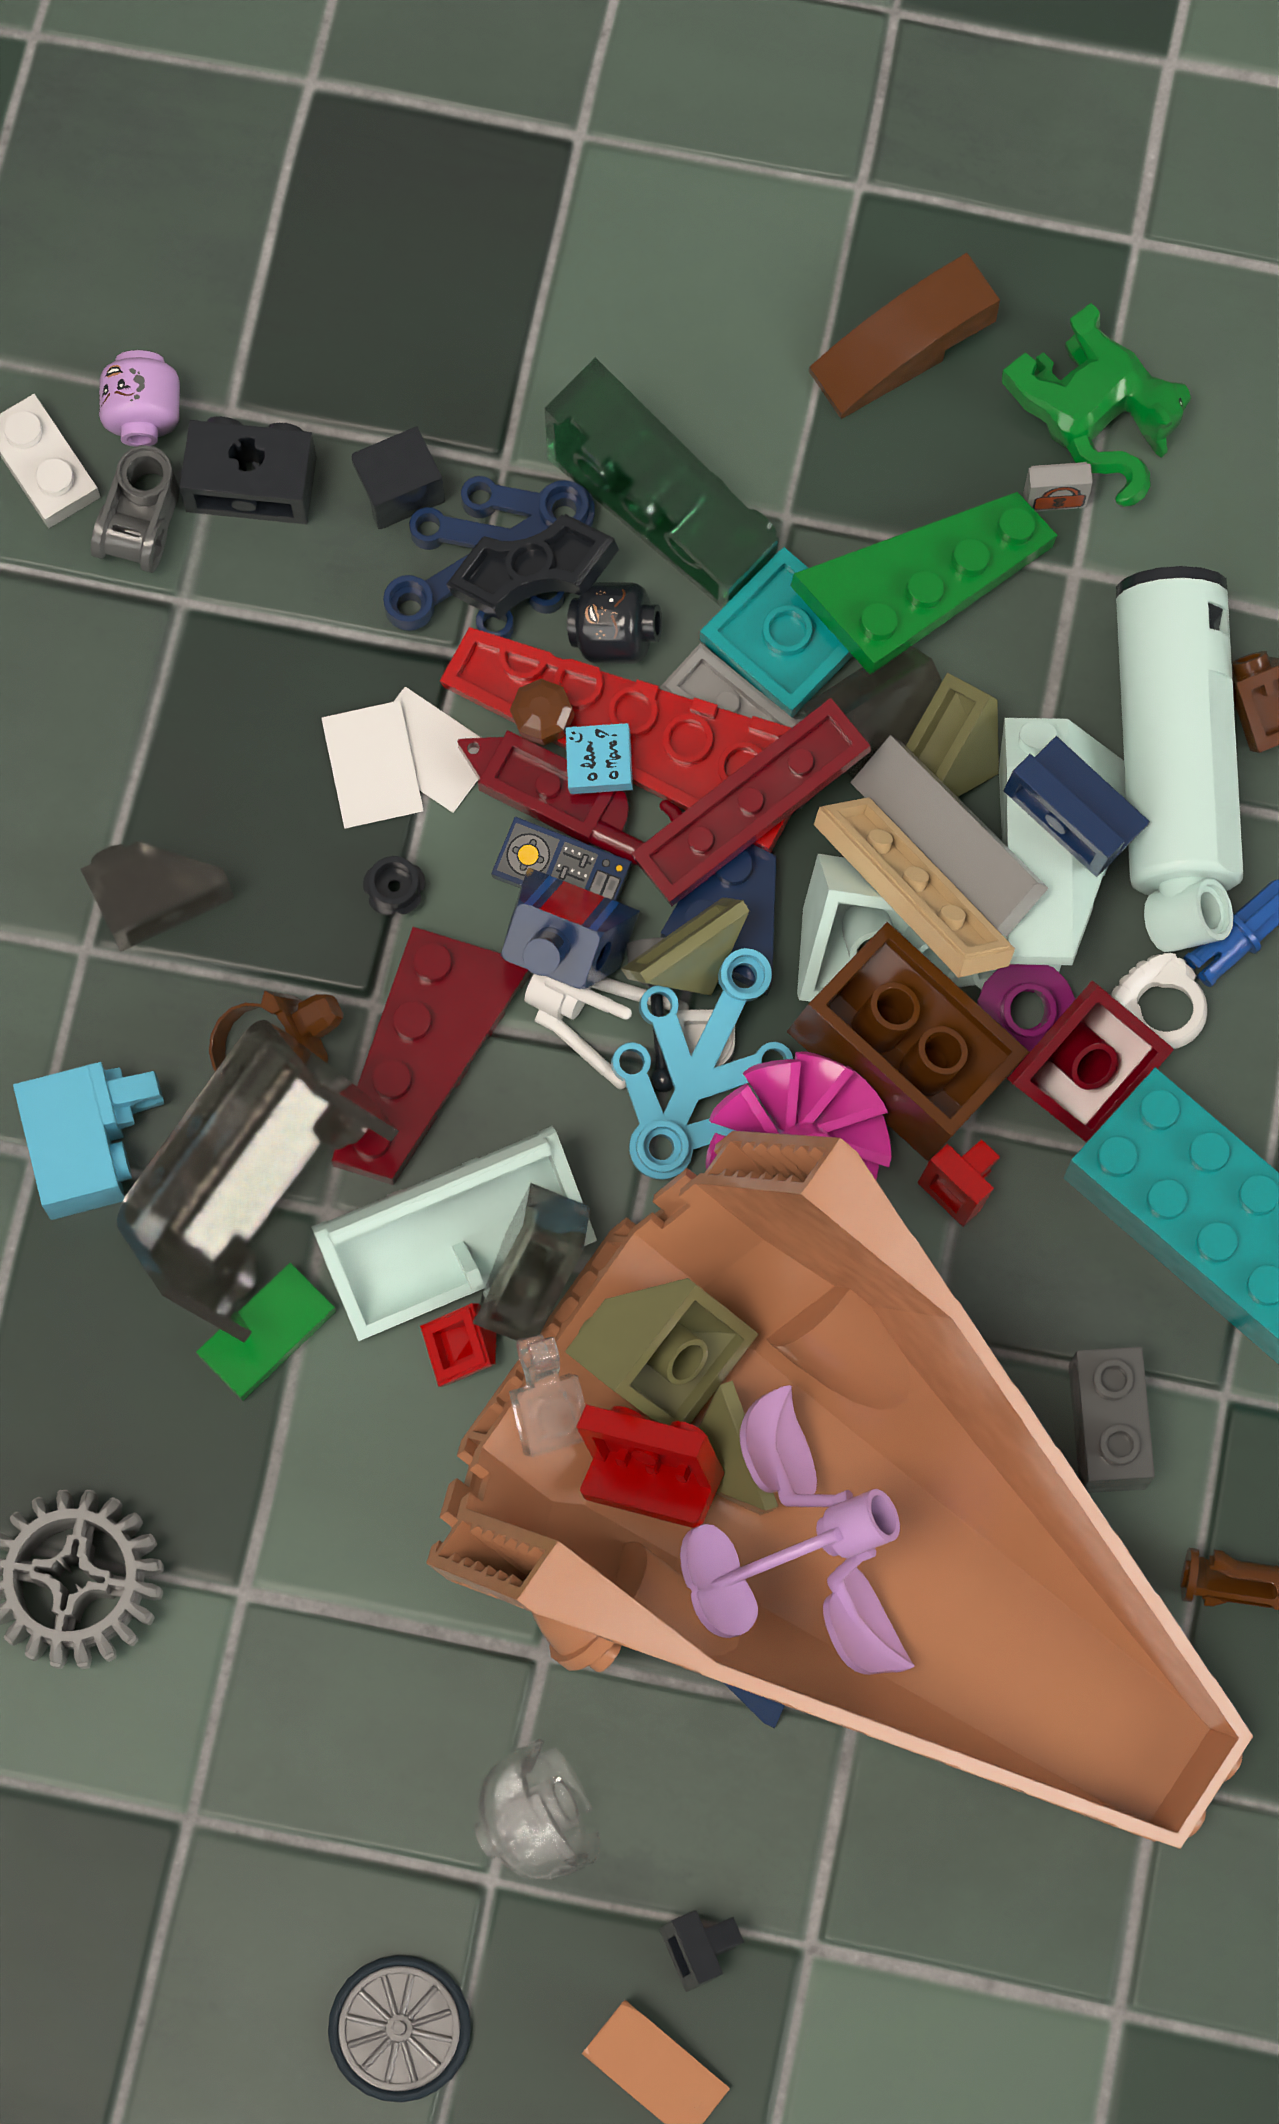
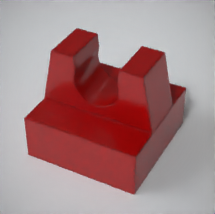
(960, 1181)

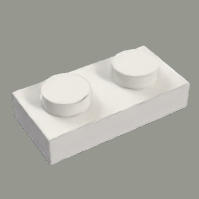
(44, 462)

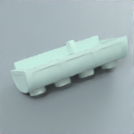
(438, 1235)

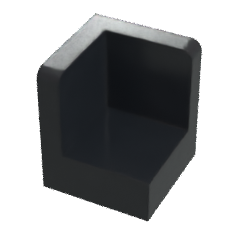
(399, 477)

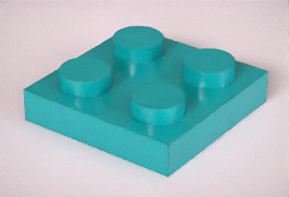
(776, 637)

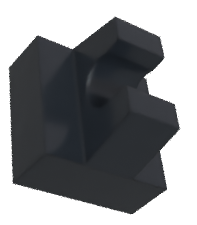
(696, 1948)

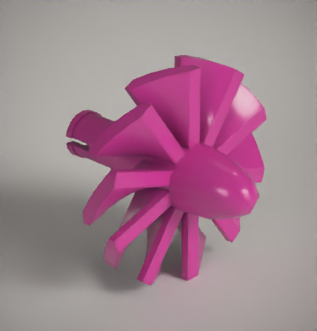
(808, 1099)

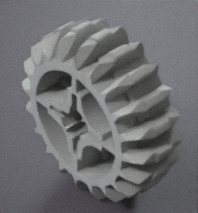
(79, 1551)

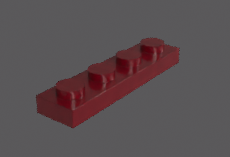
(751, 802)

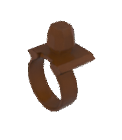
(302, 1019)

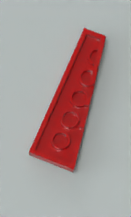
(676, 742)

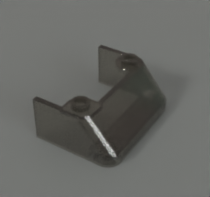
(233, 1164)

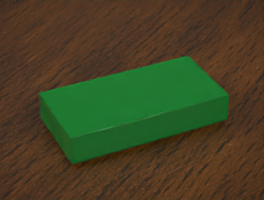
(280, 1322)

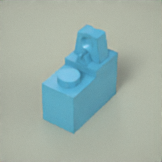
(70, 1132)

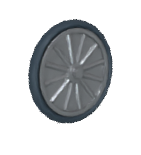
(399, 2028)

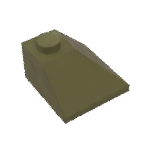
(663, 1348)

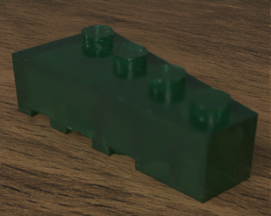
(655, 484)

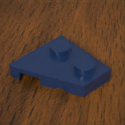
(744, 878)

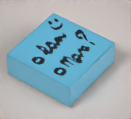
(599, 758)

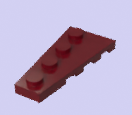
(428, 1034)

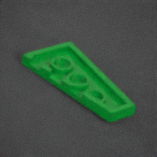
(915, 582)

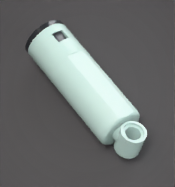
(1180, 751)

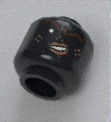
(614, 623)

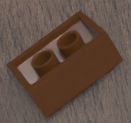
(910, 1038)

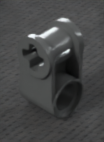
(133, 520)

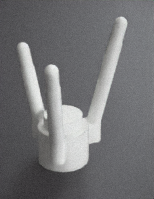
(560, 1000)

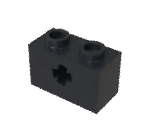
(273, 491)

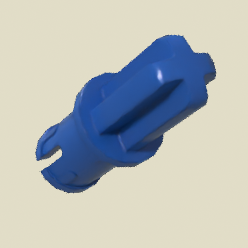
(1249, 927)

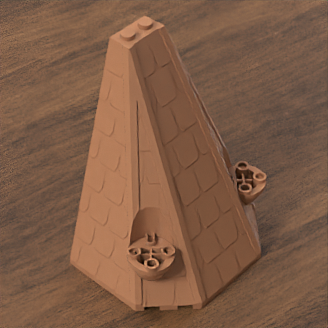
(1006, 1583)

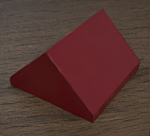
(1090, 1061)

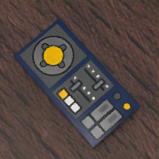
(560, 857)

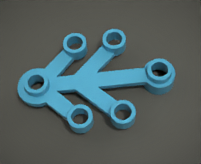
(690, 1074)

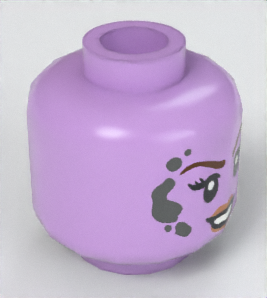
(139, 397)

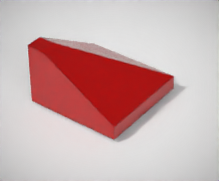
(458, 1345)

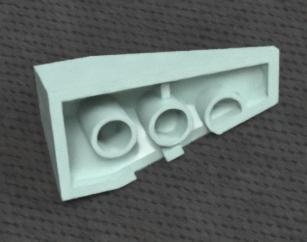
(841, 918)
(1059, 918)

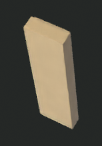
(914, 887)

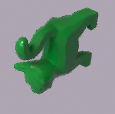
(1094, 394)

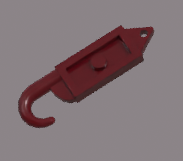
(538, 786)

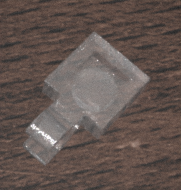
(550, 1403)

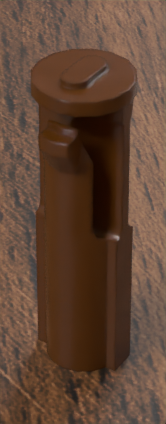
(1229, 1580)

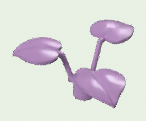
(850, 1528)

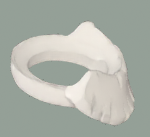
(1165, 972)

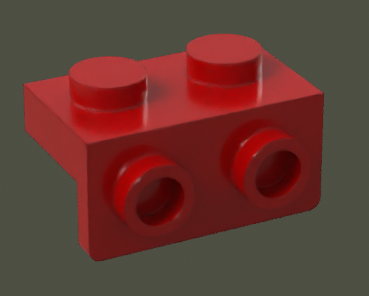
(649, 1465)

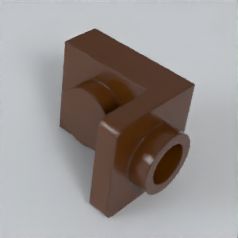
(1257, 699)

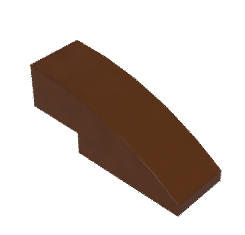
(906, 336)

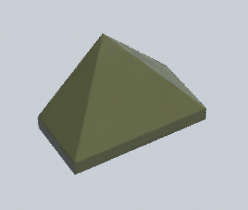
(958, 736)
(694, 952)
(722, 1427)

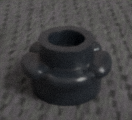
(394, 870)

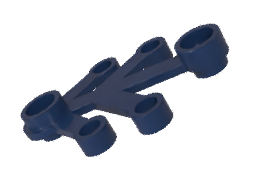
(534, 505)

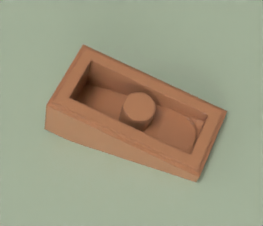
(654, 2068)

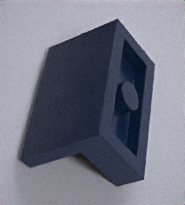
(1075, 805)

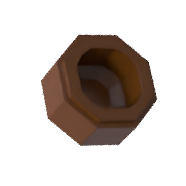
(542, 712)

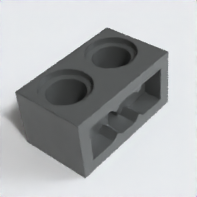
(1111, 1419)

